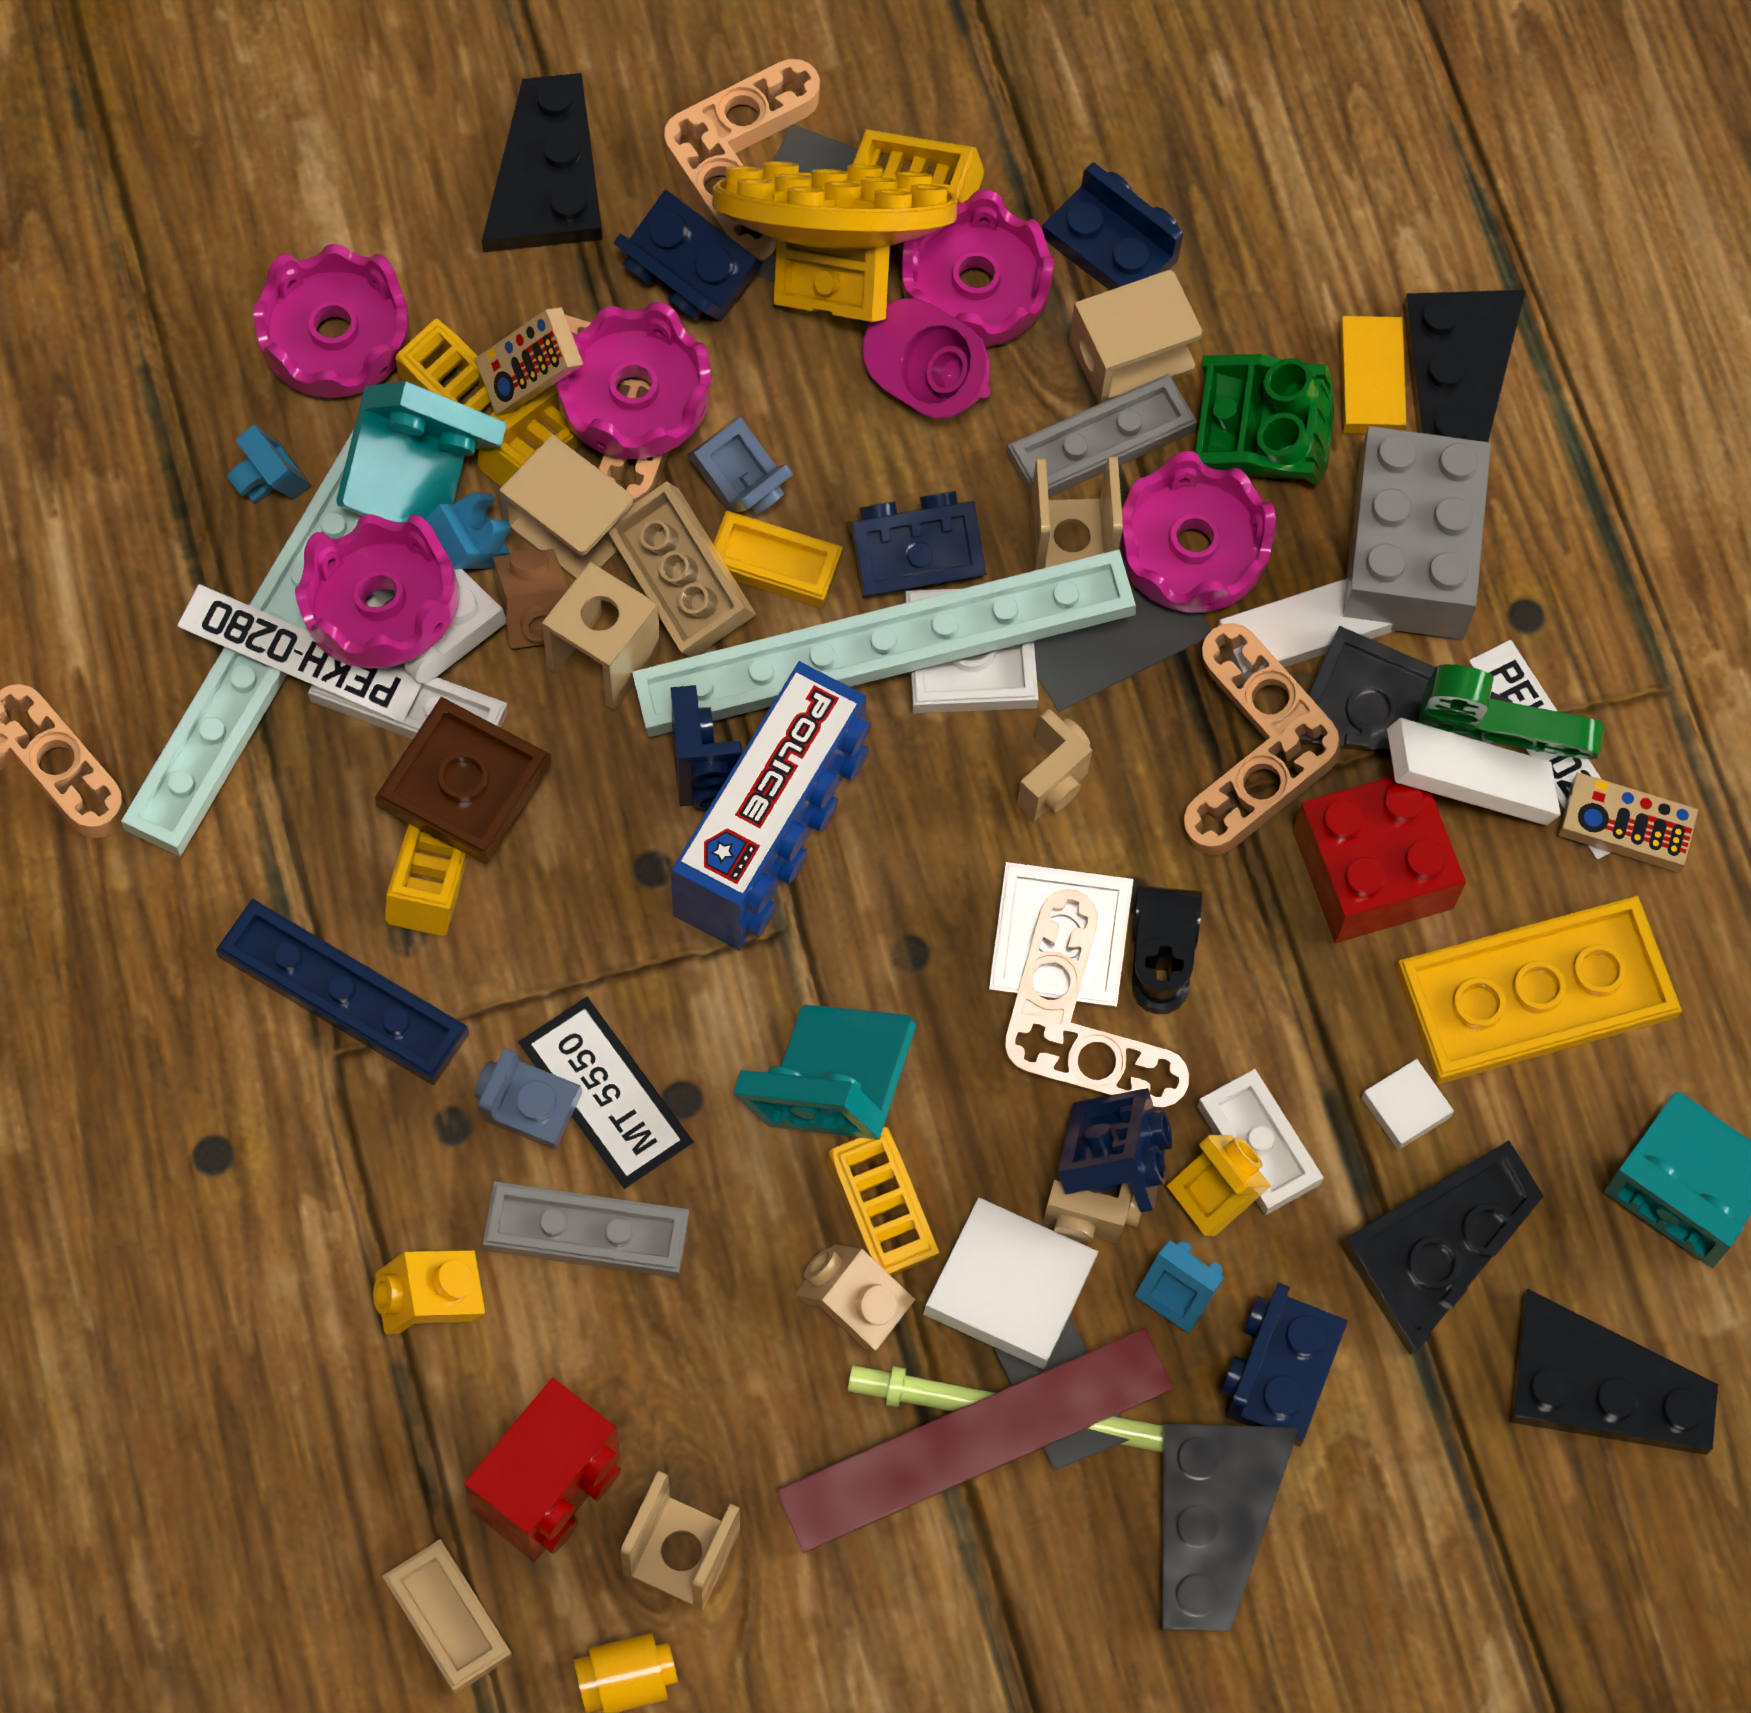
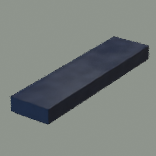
(343, 992)

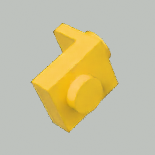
(1219, 1183)
(428, 1289)

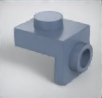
(739, 469)

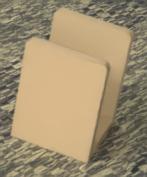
(1134, 335)
(564, 506)
(1098, 516)
(621, 649)
(655, 1523)

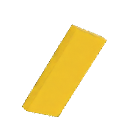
(1537, 989)

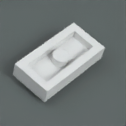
(1251, 1113)

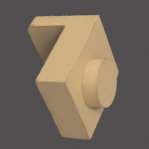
(1058, 776)
(1091, 1214)
(855, 1293)

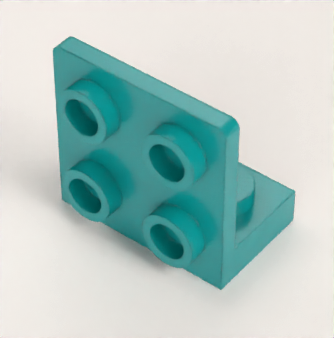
(410, 450)
(833, 1074)
(1689, 1179)

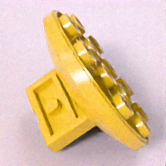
(833, 228)

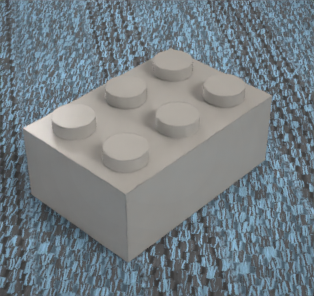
(1417, 531)

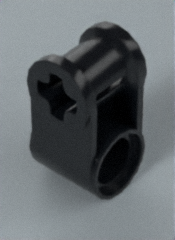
(1164, 940)

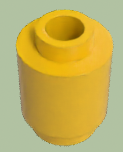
(625, 1674)

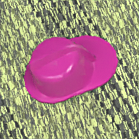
(927, 358)

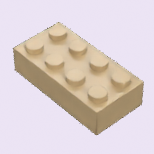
(680, 570)

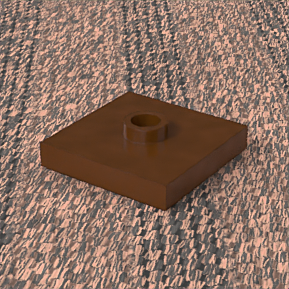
(463, 780)

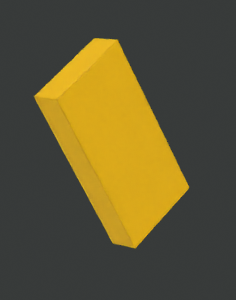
(1372, 373)
(778, 559)

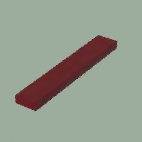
(974, 1440)

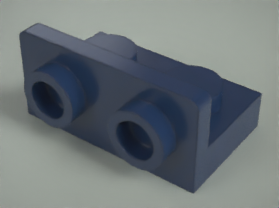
(1113, 231)
(690, 257)
(917, 545)
(698, 760)
(1116, 1143)
(1285, 1365)

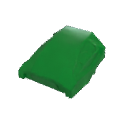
(1266, 416)

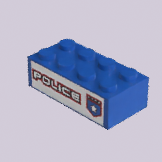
(770, 807)

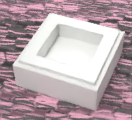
(1407, 1104)

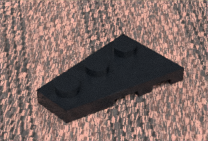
(546, 171)
(1459, 358)
(1368, 689)
(1441, 1239)
(1604, 1385)
(1213, 1517)

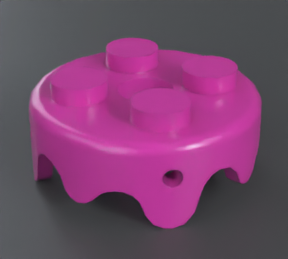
(990, 240)
(322, 287)
(642, 345)
(1197, 497)
(371, 558)

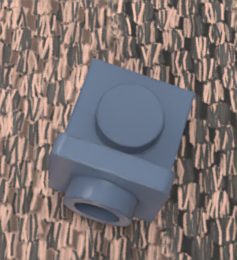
(526, 1099)

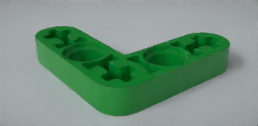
(1461, 704)

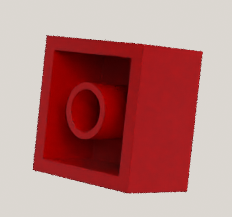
(1377, 857)
(545, 1471)

